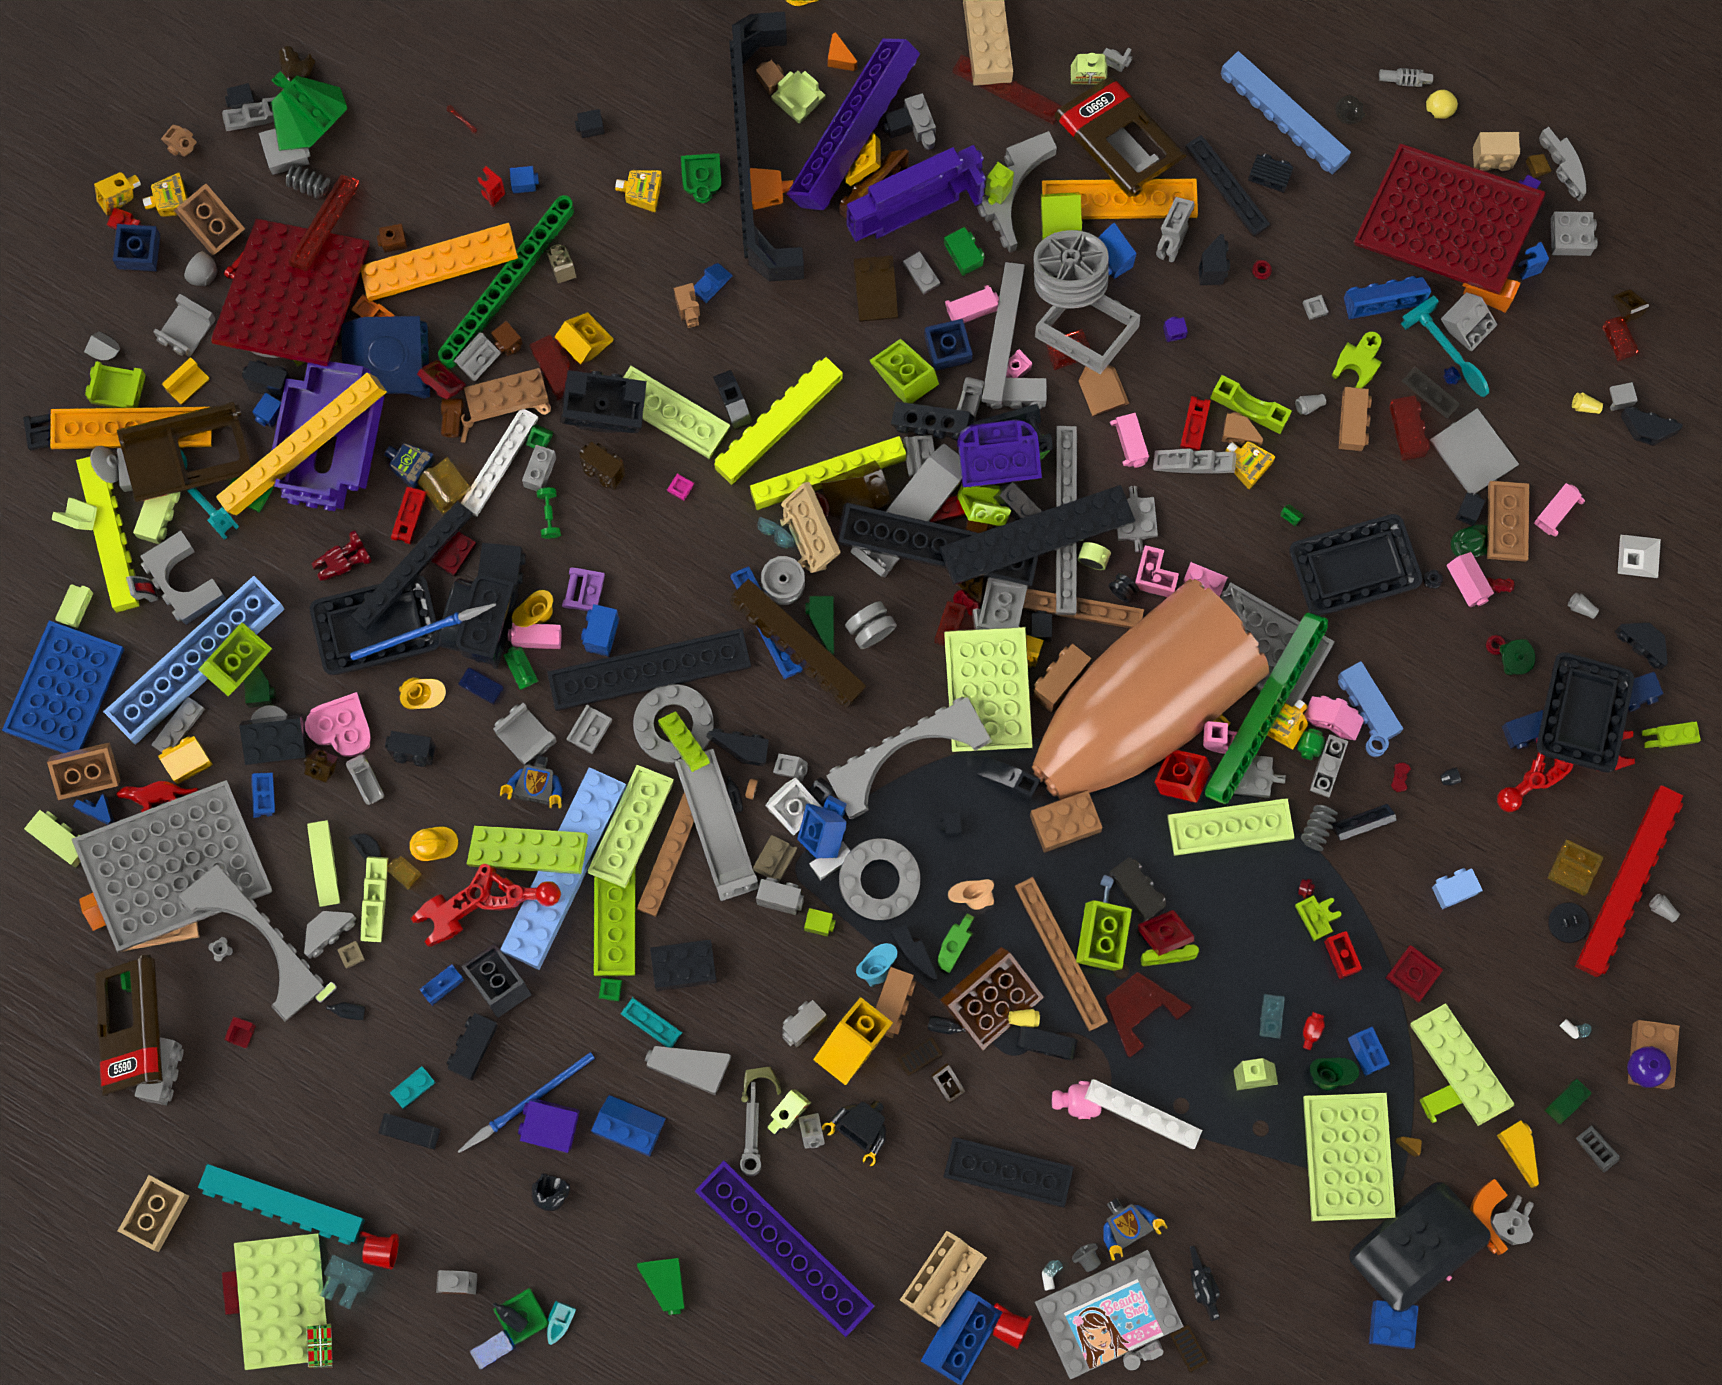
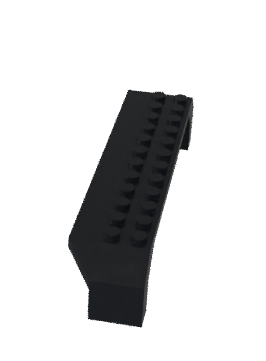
(748, 36)

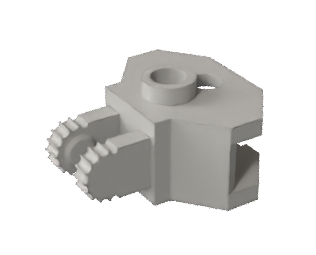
(1515, 1222)

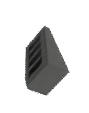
(1603, 1144)

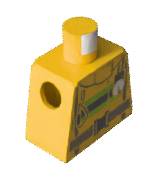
(641, 188)
(115, 191)
(167, 195)
(1250, 462)
(1289, 724)

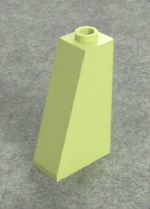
(1255, 1074)

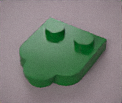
(701, 175)

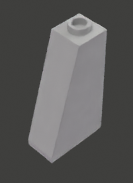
(692, 1067)

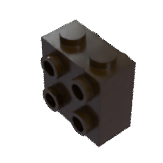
(602, 465)

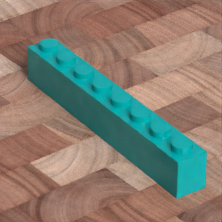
(282, 1204)

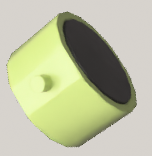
(1094, 556)

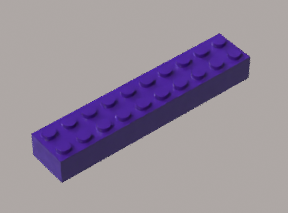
(853, 124)
(784, 1249)

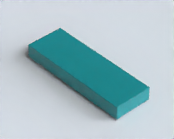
(651, 1023)

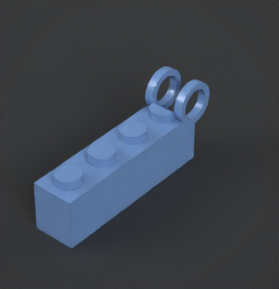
(1371, 705)

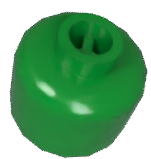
(1311, 744)

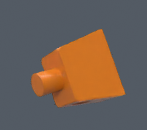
(767, 187)

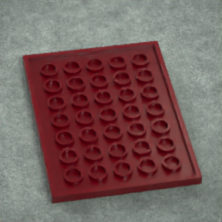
(1449, 218)
(285, 308)

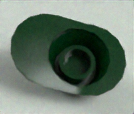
(1470, 540)
(1333, 1072)

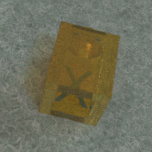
(403, 872)

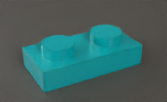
(412, 1087)

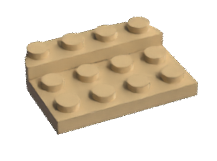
(809, 529)

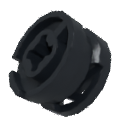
(1123, 588)

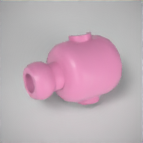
(1075, 1101)

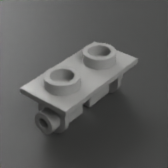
(1234, 601)

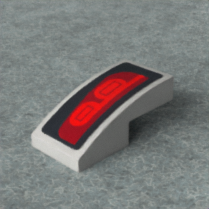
(142, 588)

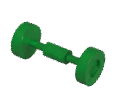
(550, 532)

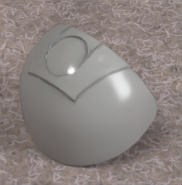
(201, 270)

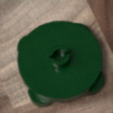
(1517, 657)

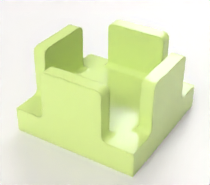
(798, 95)

